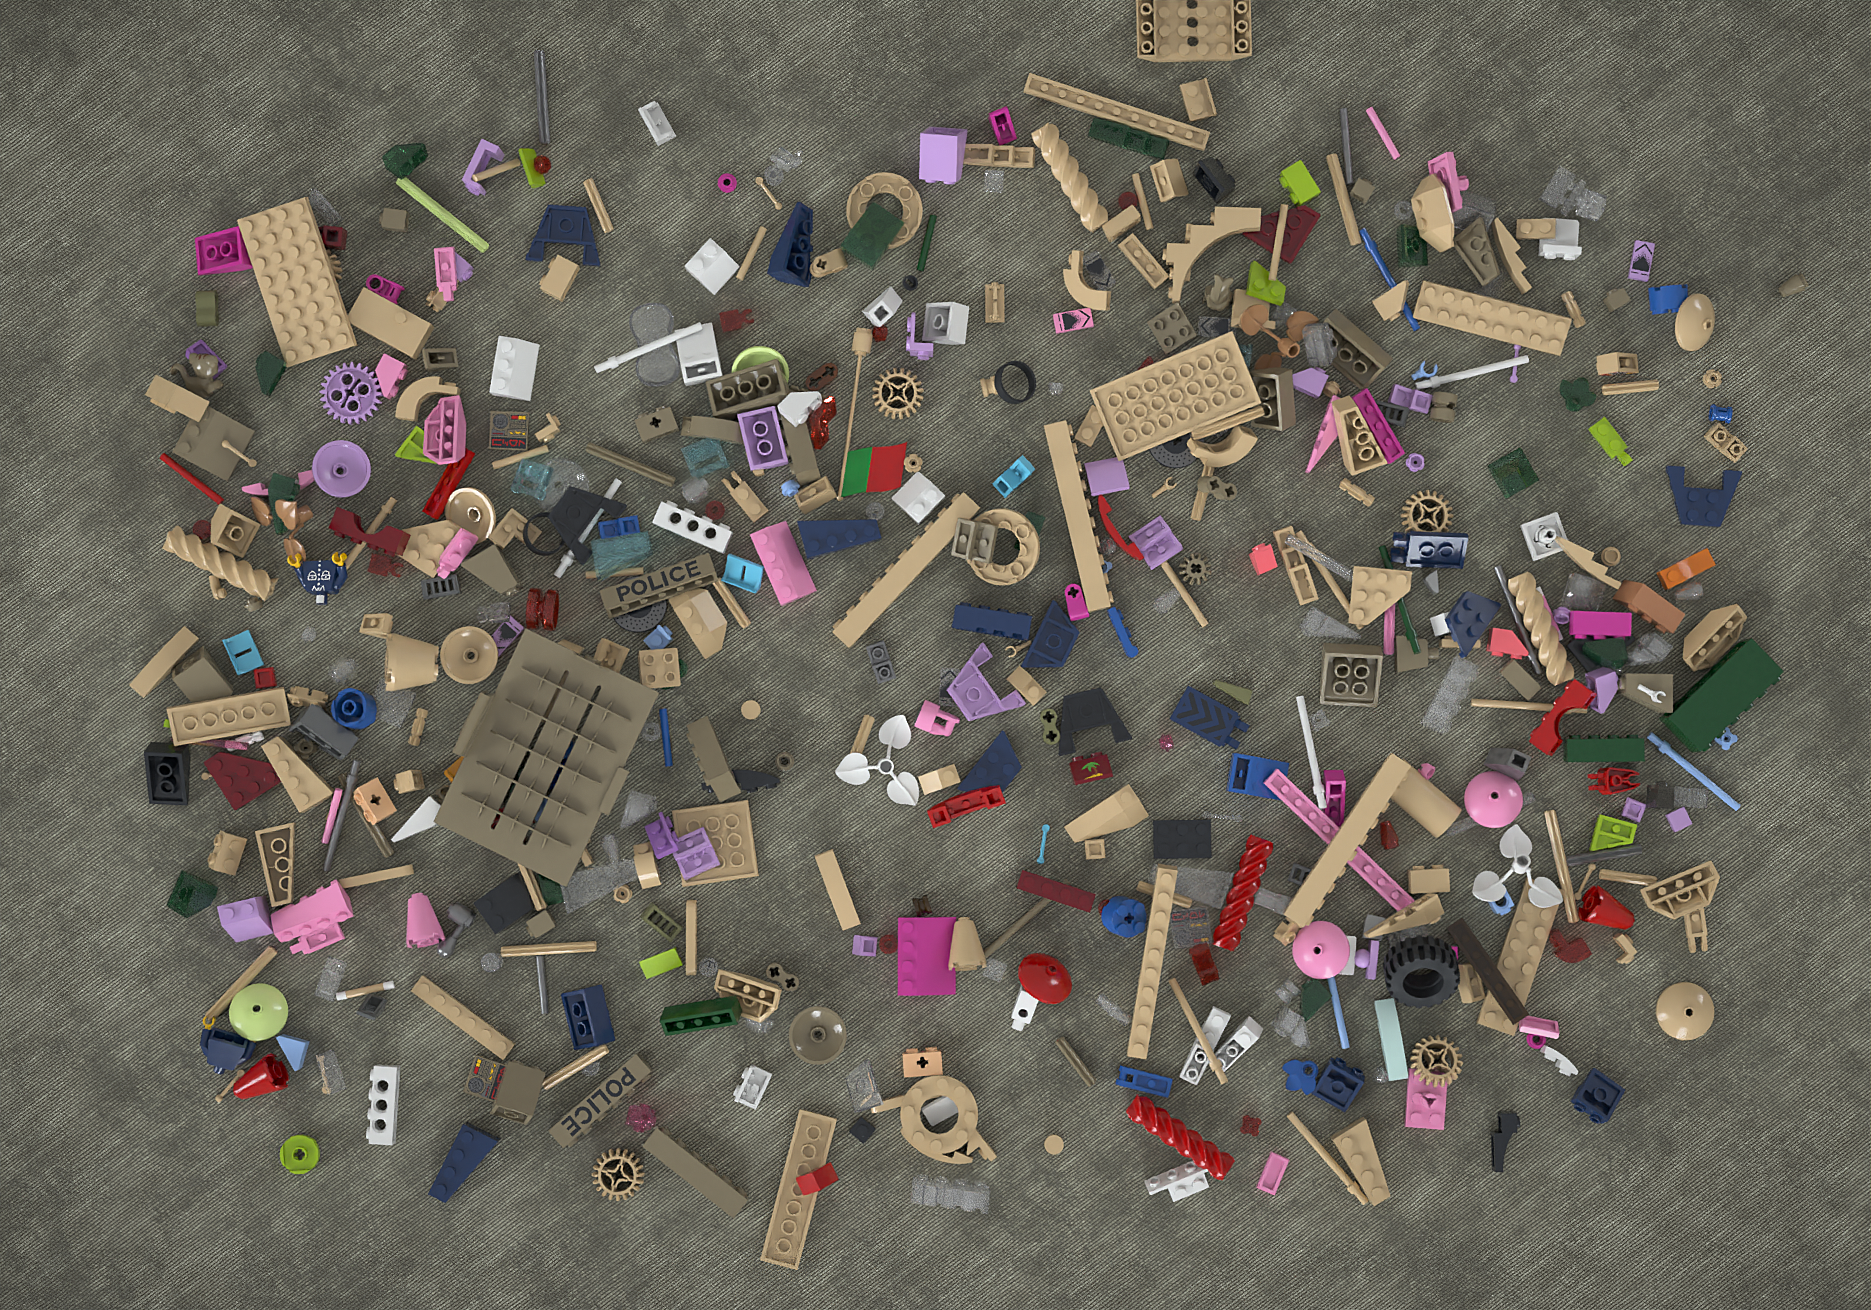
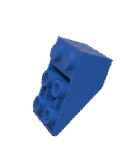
(1250, 772)

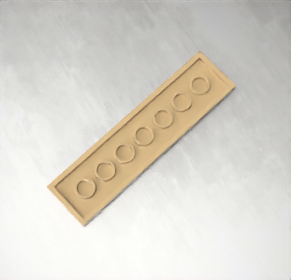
(1491, 317)
(1519, 957)
(792, 1209)

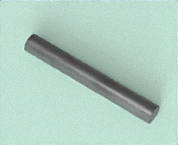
(542, 984)

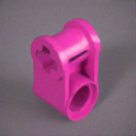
(387, 289)
(1076, 606)

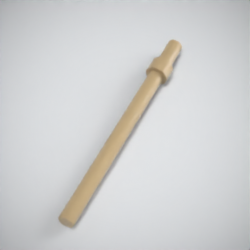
(1329, 579)
(1520, 705)
(1215, 1064)
(1351, 1185)

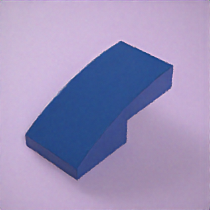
(618, 527)

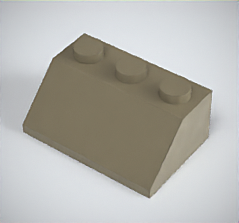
(1277, 398)

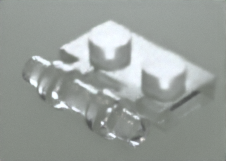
(1557, 187)

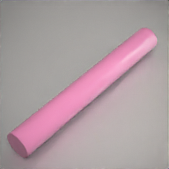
(1383, 133)
(332, 815)

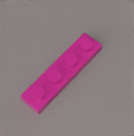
(1378, 426)

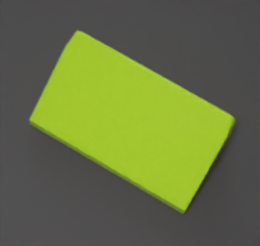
(527, 157)
(661, 963)

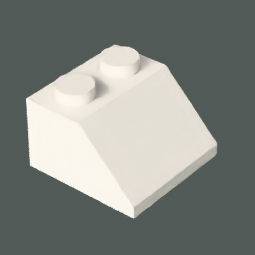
(712, 266)
(945, 323)
(918, 497)

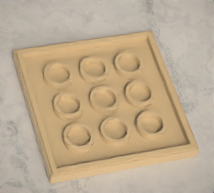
(730, 835)

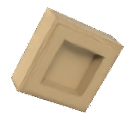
(1094, 849)

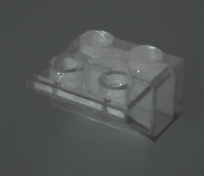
(1649, 650)
(1291, 1024)

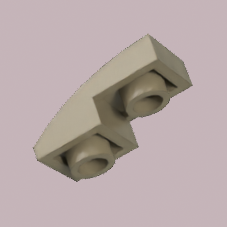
(1520, 679)

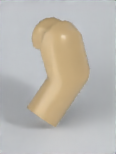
(217, 591)

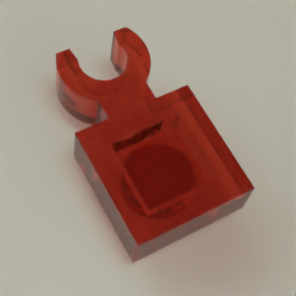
(732, 320)
(382, 565)

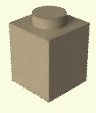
(394, 220)
(541, 924)

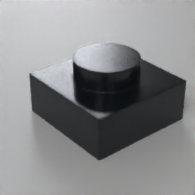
(862, 1130)

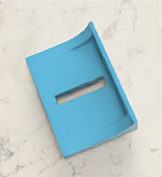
(734, 572)
(239, 644)

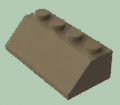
(1357, 354)
(747, 390)

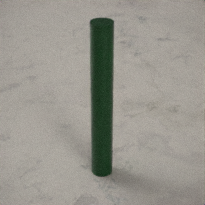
(926, 243)

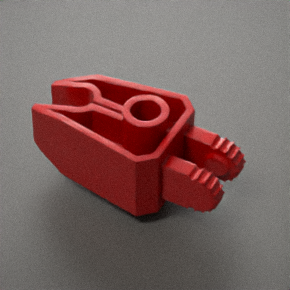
(1613, 780)

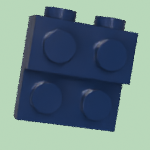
(1339, 1083)
(1597, 1096)

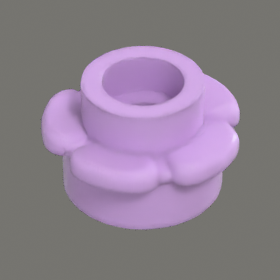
(1410, 462)
(1561, 615)

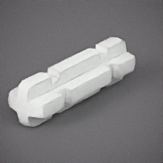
(249, 738)

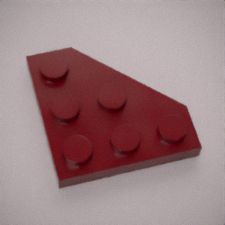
(1297, 228)
(241, 777)

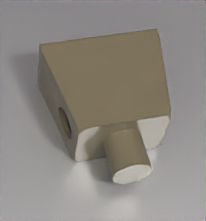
(1406, 660)

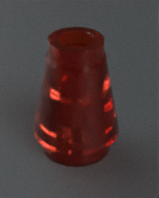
(1388, 835)

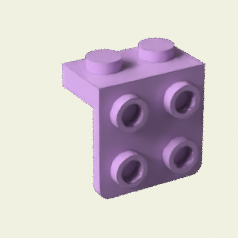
(920, 350)

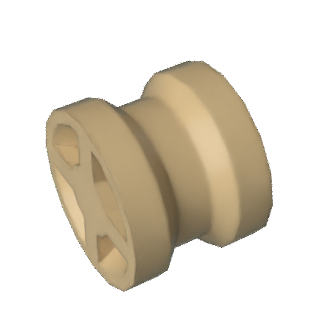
(988, 386)

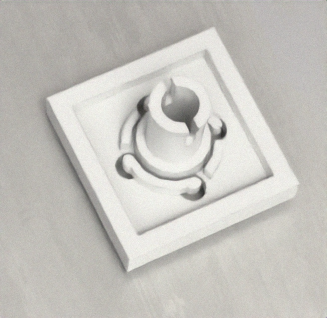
(1552, 528)

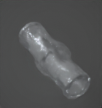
(1113, 1009)

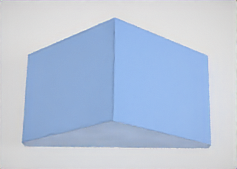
(294, 1049)

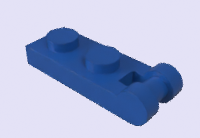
(1123, 633)
(1144, 1081)

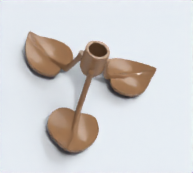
(1257, 315)
(290, 516)

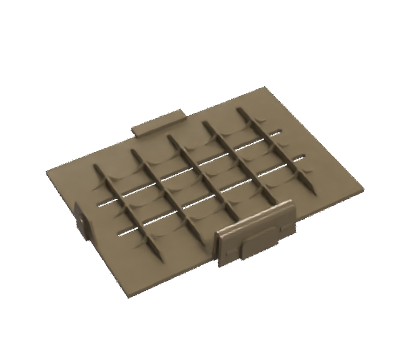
(500, 735)

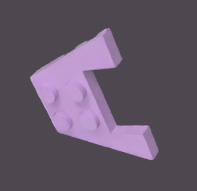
(974, 693)

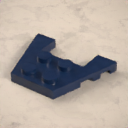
(565, 226)
(1702, 505)

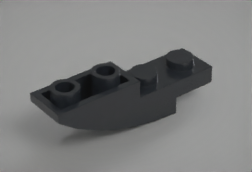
(750, 780)

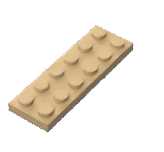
(228, 716)

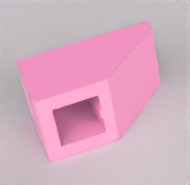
(389, 375)

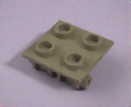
(1172, 328)

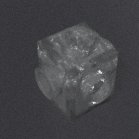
(1590, 205)

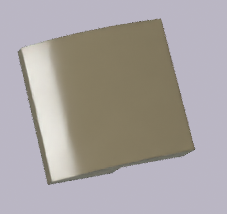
(974, 540)

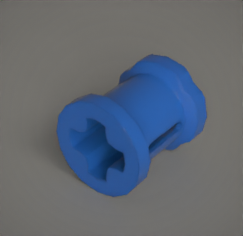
(1720, 413)

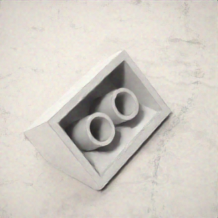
(514, 368)

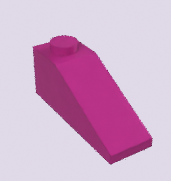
(1335, 786)

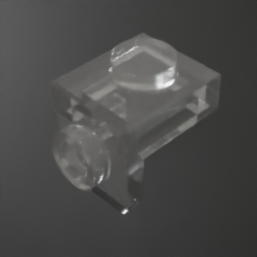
(785, 159)

